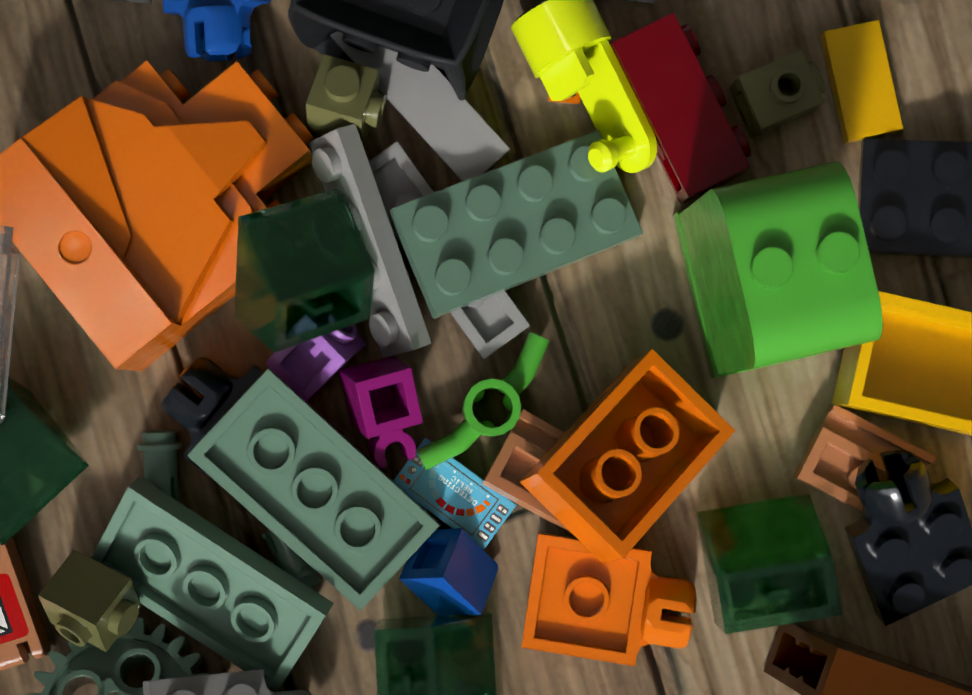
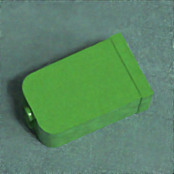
(779, 269)

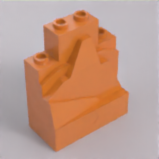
(140, 199)

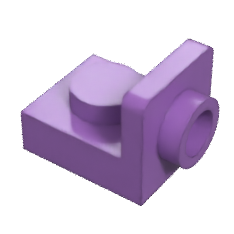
(316, 361)

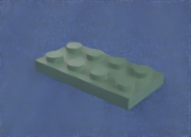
(513, 225)
(313, 489)
(210, 583)

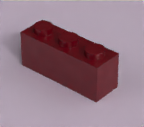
(682, 107)

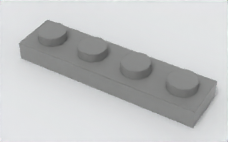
(394, 311)
(486, 322)

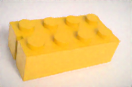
(916, 367)

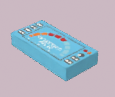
(456, 496)

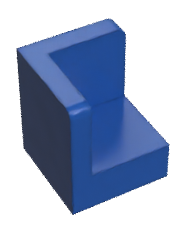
(450, 573)

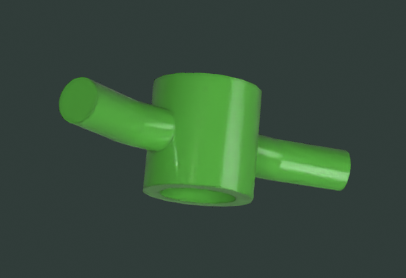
(510, 387)

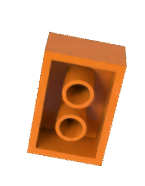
(628, 457)

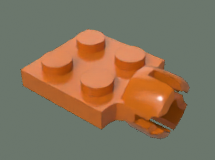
(601, 607)

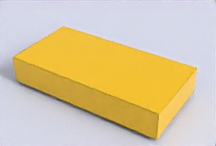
(861, 81)

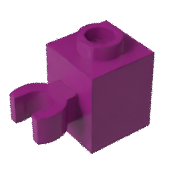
(381, 404)

